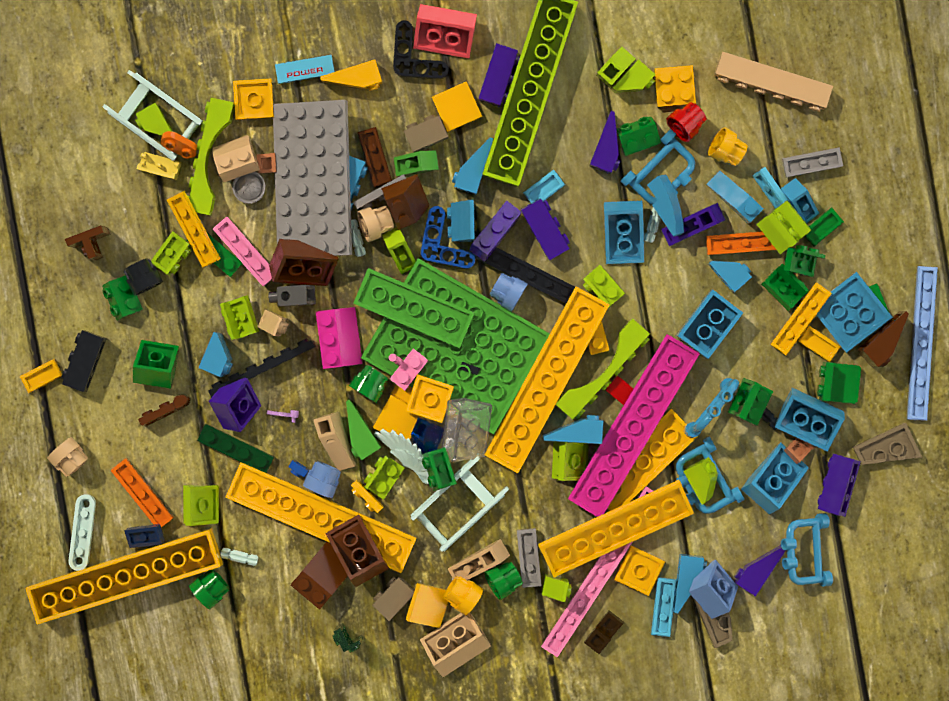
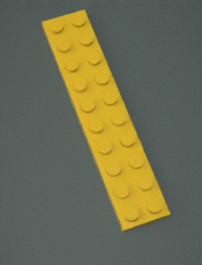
(547, 379)
(312, 512)

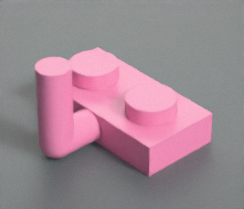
(407, 368)

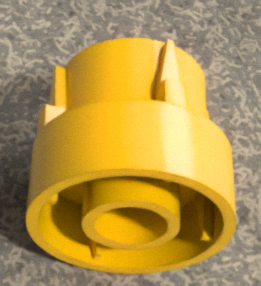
(727, 147)
(463, 594)

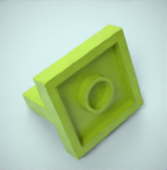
(784, 227)
(569, 460)
(200, 504)

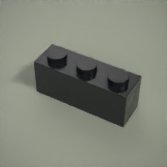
(83, 360)

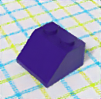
(235, 404)

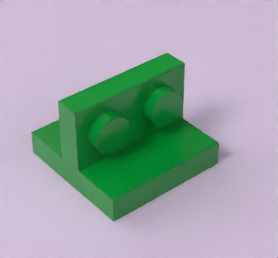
(750, 401)

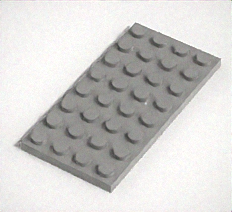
(313, 174)

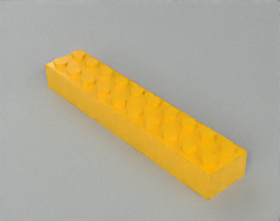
(124, 576)

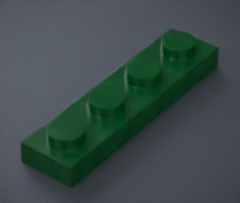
(235, 448)

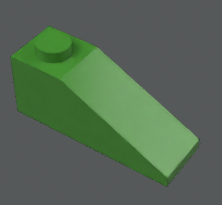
(361, 436)

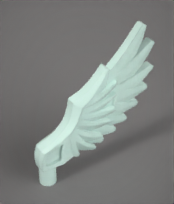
(405, 452)

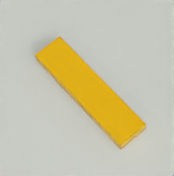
(193, 229)
(801, 318)

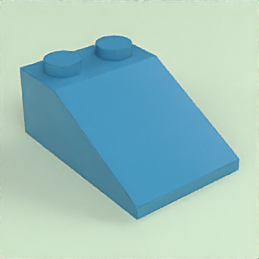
(462, 221)
(624, 232)
(580, 431)
(774, 480)

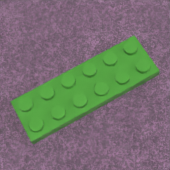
(414, 308)

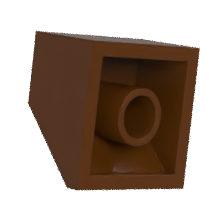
(406, 201)

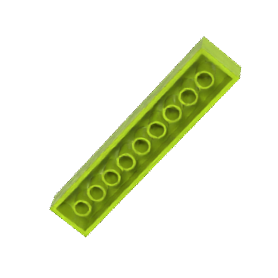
(529, 91)

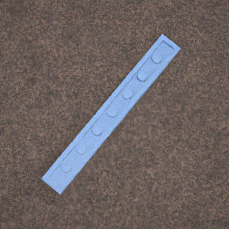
(922, 343)

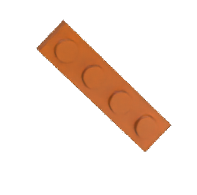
(738, 243)
(141, 493)

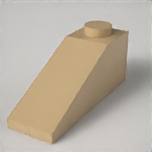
(480, 561)

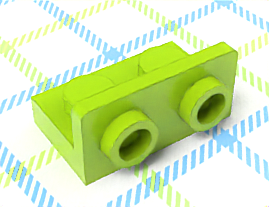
(602, 285)
(384, 476)

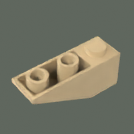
(273, 323)
(334, 439)

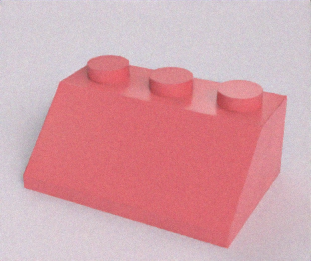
(444, 31)

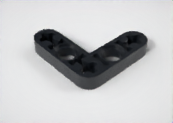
(406, 58)

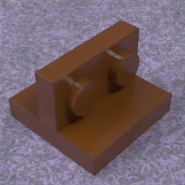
(89, 241)

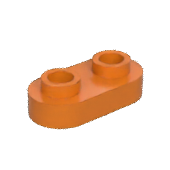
(179, 144)

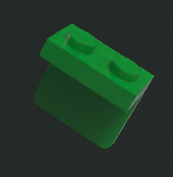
(839, 382)

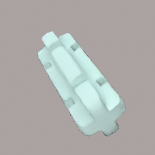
(652, 226)
(357, 239)
(239, 556)

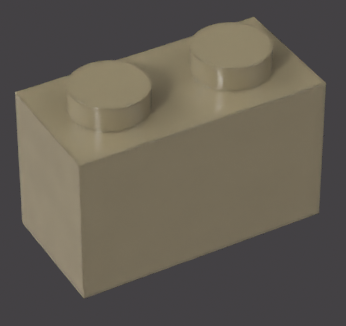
(425, 134)
(393, 598)

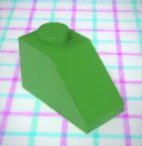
(416, 163)

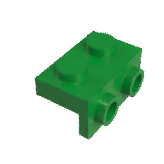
(638, 135)
(801, 260)
(785, 287)
(121, 298)
(438, 469)

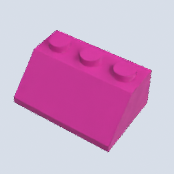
(339, 337)

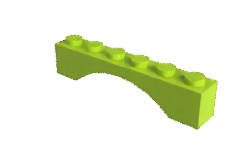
(218, 118)
(629, 340)

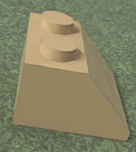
(235, 158)

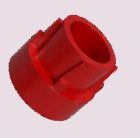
(686, 121)

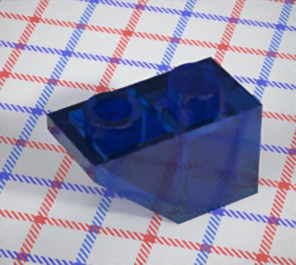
(426, 435)

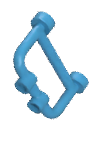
(682, 179)
(727, 387)
(730, 495)
(824, 578)

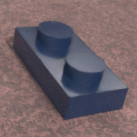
(144, 536)

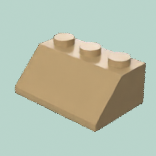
(455, 643)

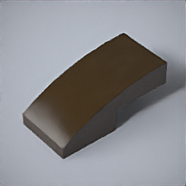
(603, 632)

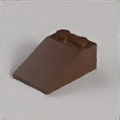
(301, 264)
(882, 343)
(357, 551)
(320, 576)

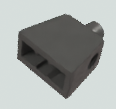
(298, 295)

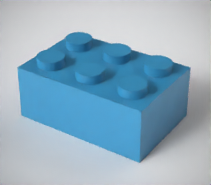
(709, 324)

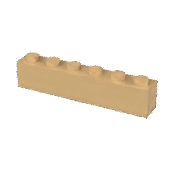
(773, 81)

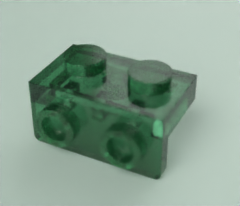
(343, 639)

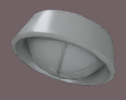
(249, 187)

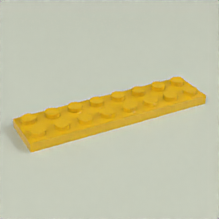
(616, 528)

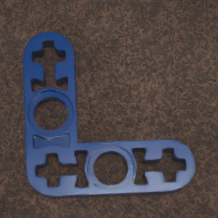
(435, 243)

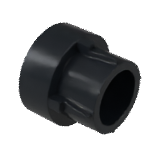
(142, 276)

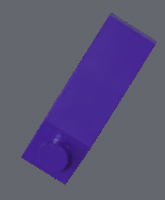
(607, 149)
(696, 223)
(756, 572)

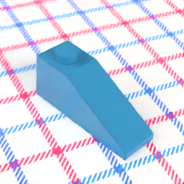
(471, 172)
(735, 197)
(688, 568)

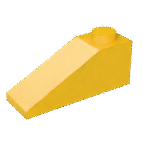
(358, 76)

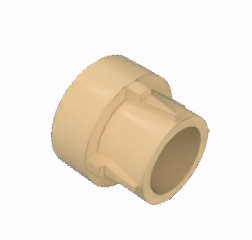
(374, 222)
(68, 457)

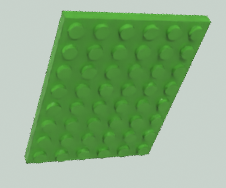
(495, 342)

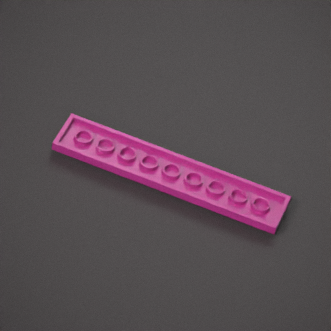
(633, 426)

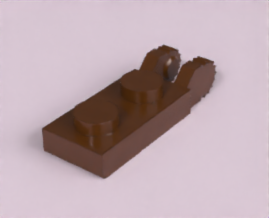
(166, 409)

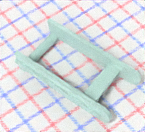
(136, 99)
(480, 491)

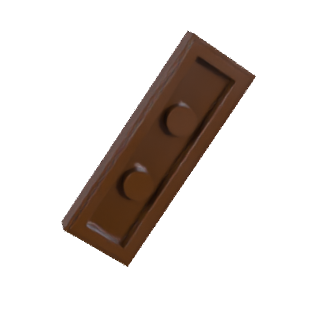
(374, 157)

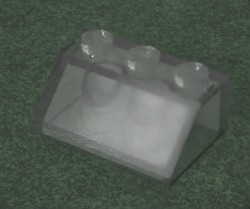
(466, 429)

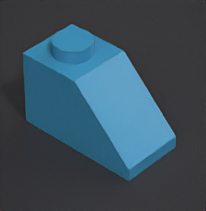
(800, 200)
(731, 273)

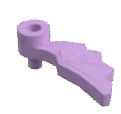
(294, 414)

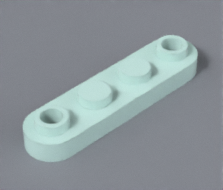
(82, 532)

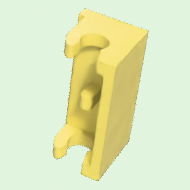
(159, 166)

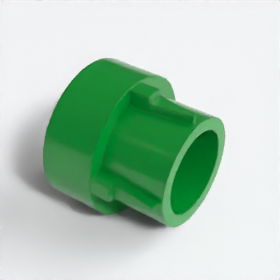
(369, 383)
(503, 579)
(209, 588)

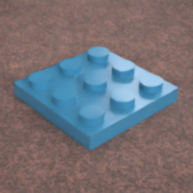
(852, 312)

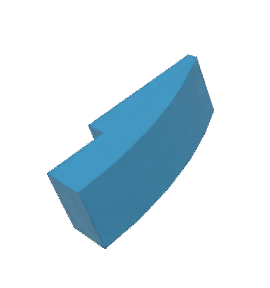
(667, 204)

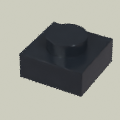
(474, 370)

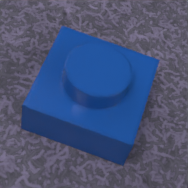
(298, 469)

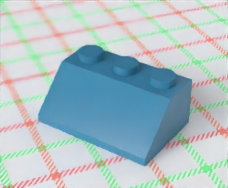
(810, 419)

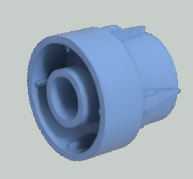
(508, 291)
(322, 479)

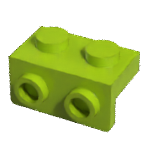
(171, 254)
(239, 317)

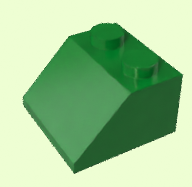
(155, 364)

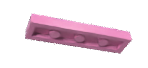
(244, 250)

